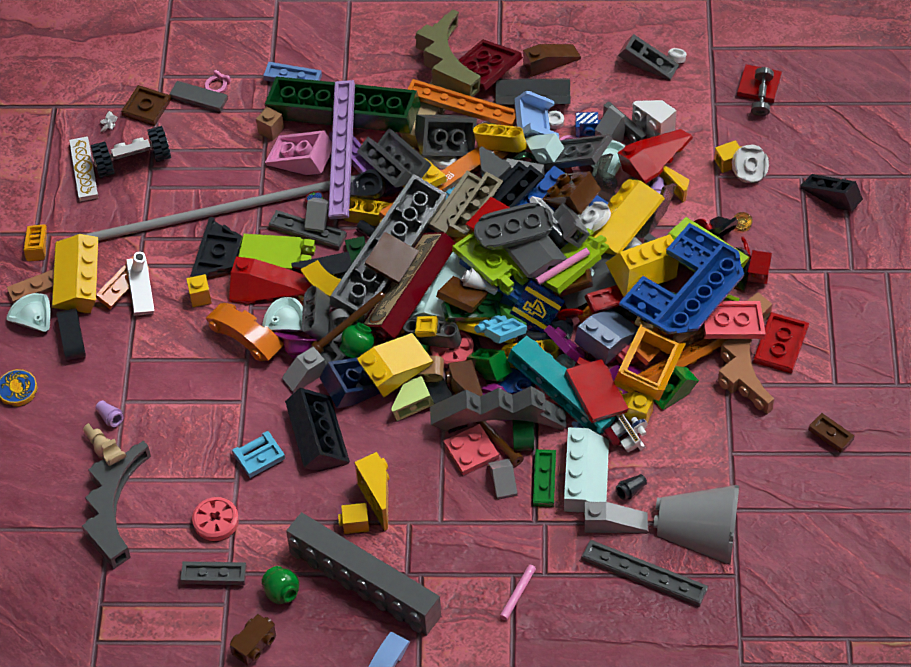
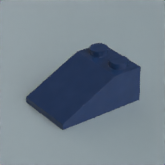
(347, 382)

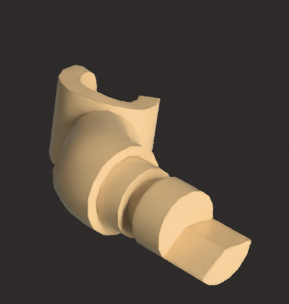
(104, 447)

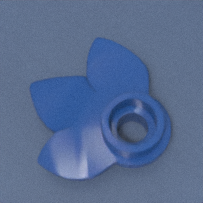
(515, 381)

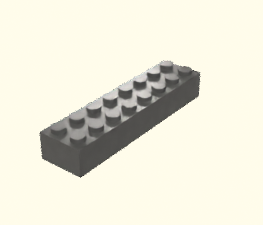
(404, 220)
(364, 574)

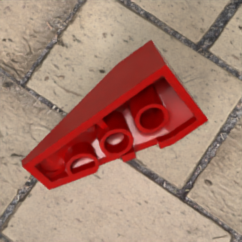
(648, 156)
(260, 280)

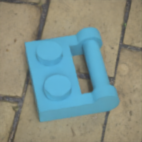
(261, 458)

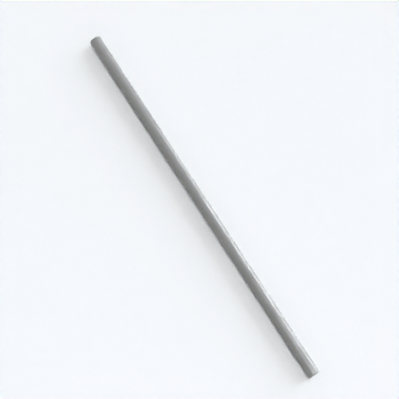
(212, 211)

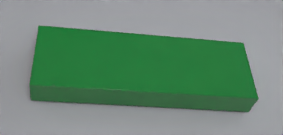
(544, 478)

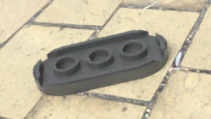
(513, 226)

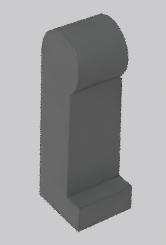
(570, 225)

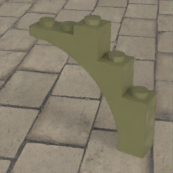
(437, 55)

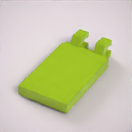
(277, 249)
(492, 265)
(565, 278)

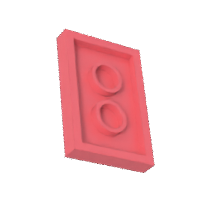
(735, 321)

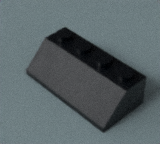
(316, 430)

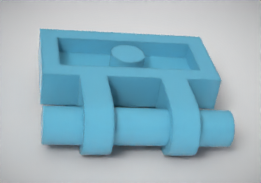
(500, 328)

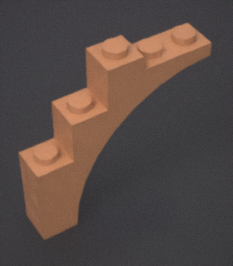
(739, 371)

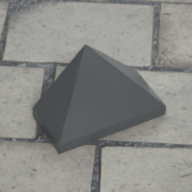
(332, 353)

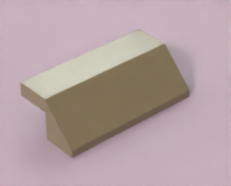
(463, 203)

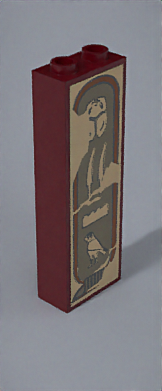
(401, 300)

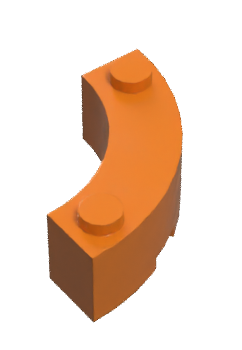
(243, 327)

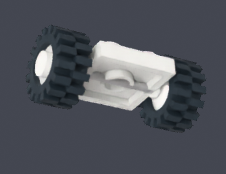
(157, 144)

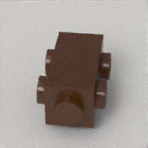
(253, 639)

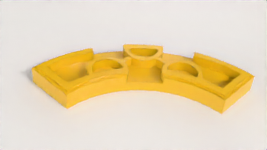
(320, 277)

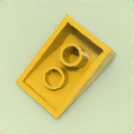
(394, 362)
(373, 483)

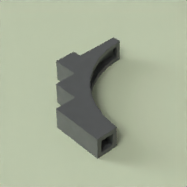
(497, 405)
(103, 503)

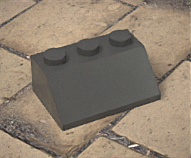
(445, 134)

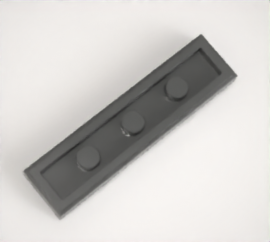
(295, 226)

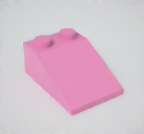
(301, 152)

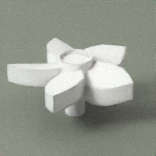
(109, 122)

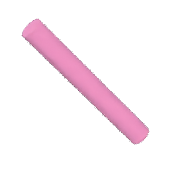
(562, 266)
(517, 592)

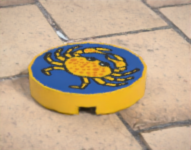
(17, 387)

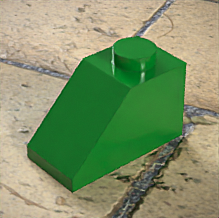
(491, 364)
(678, 387)

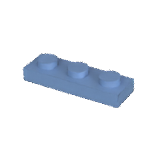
(283, 70)

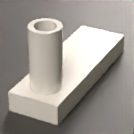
(140, 285)

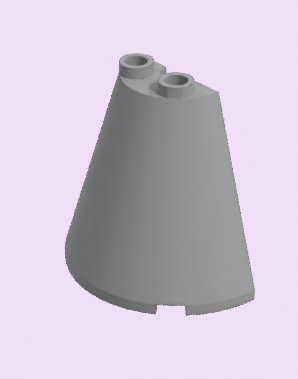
(700, 520)

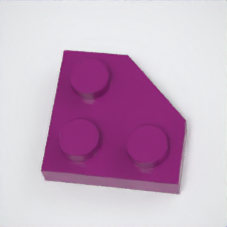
(566, 346)

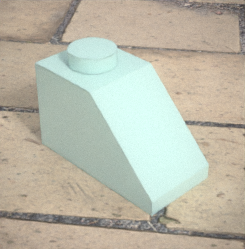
(545, 147)

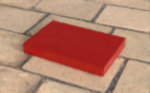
(781, 342)
(596, 391)

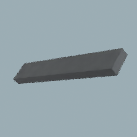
(645, 573)

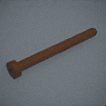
(348, 322)
(515, 458)

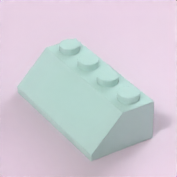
(430, 304)
(585, 469)

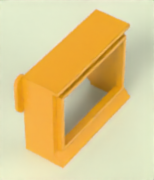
(631, 381)

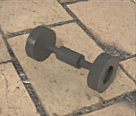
(762, 74)

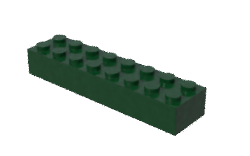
(373, 105)

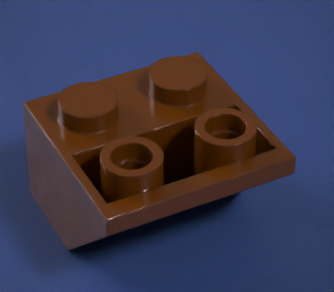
(574, 190)

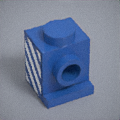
(586, 123)

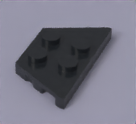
(216, 250)

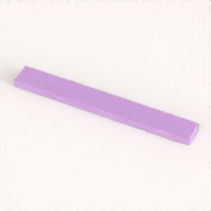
(341, 150)

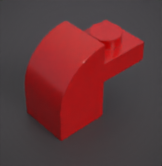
(759, 266)

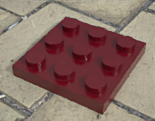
(490, 61)

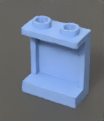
(533, 114)

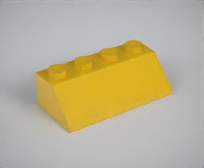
(629, 212)
(643, 260)
(75, 273)

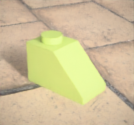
(412, 399)

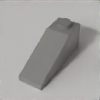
(613, 518)

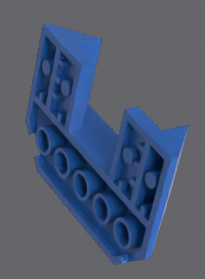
(716, 275)

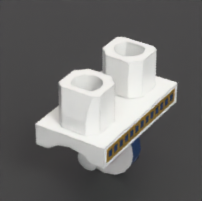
(623, 426)

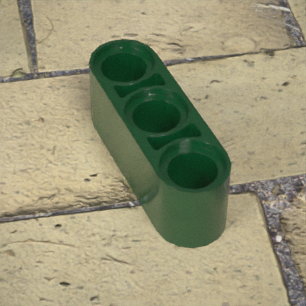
(523, 435)

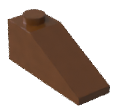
(548, 57)
(463, 377)

